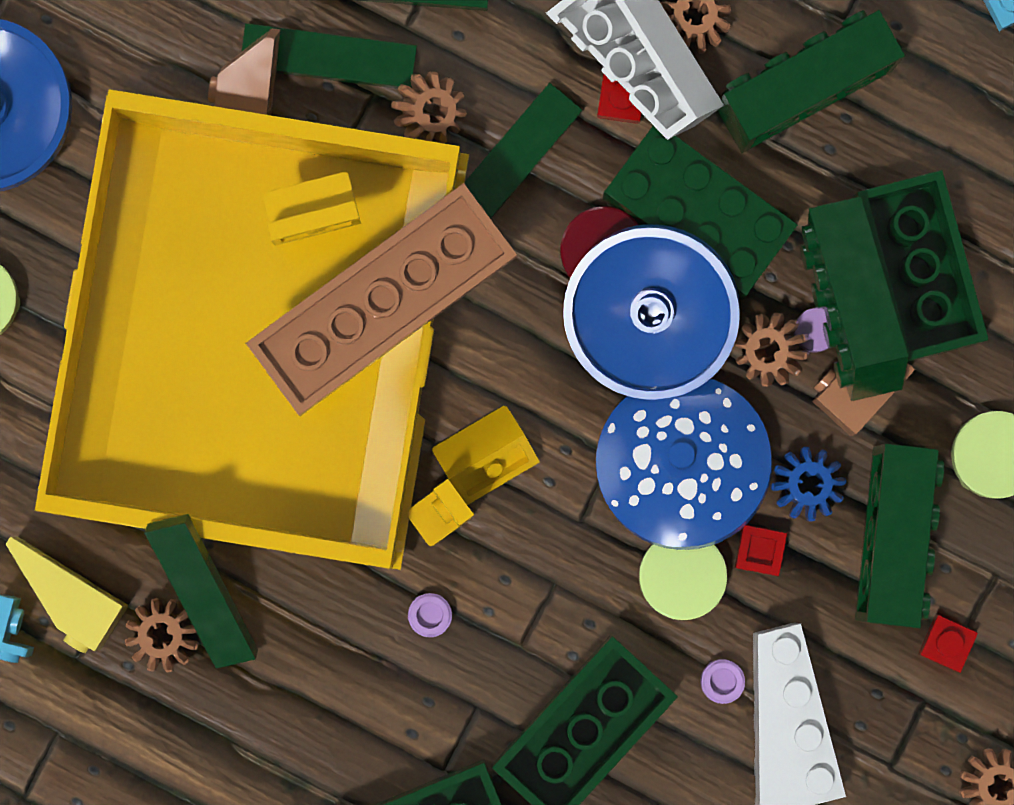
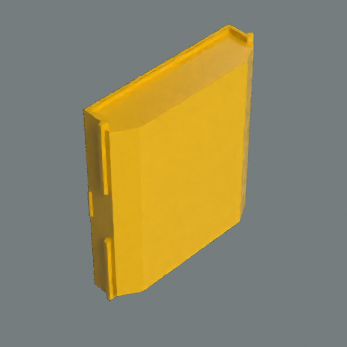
(173, 276)

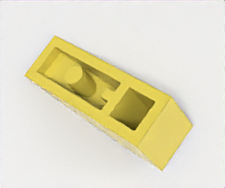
(70, 600)

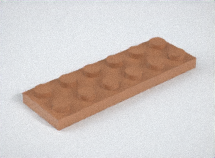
(381, 299)

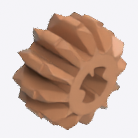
(709, 25)
(433, 92)
(759, 339)
(149, 642)
(984, 777)

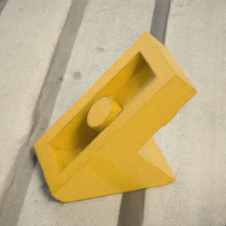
(439, 513)

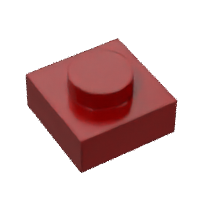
(615, 103)
(760, 550)
(948, 643)

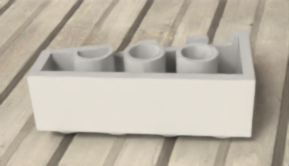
(645, 56)
(791, 732)

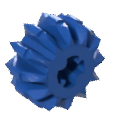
(809, 469)

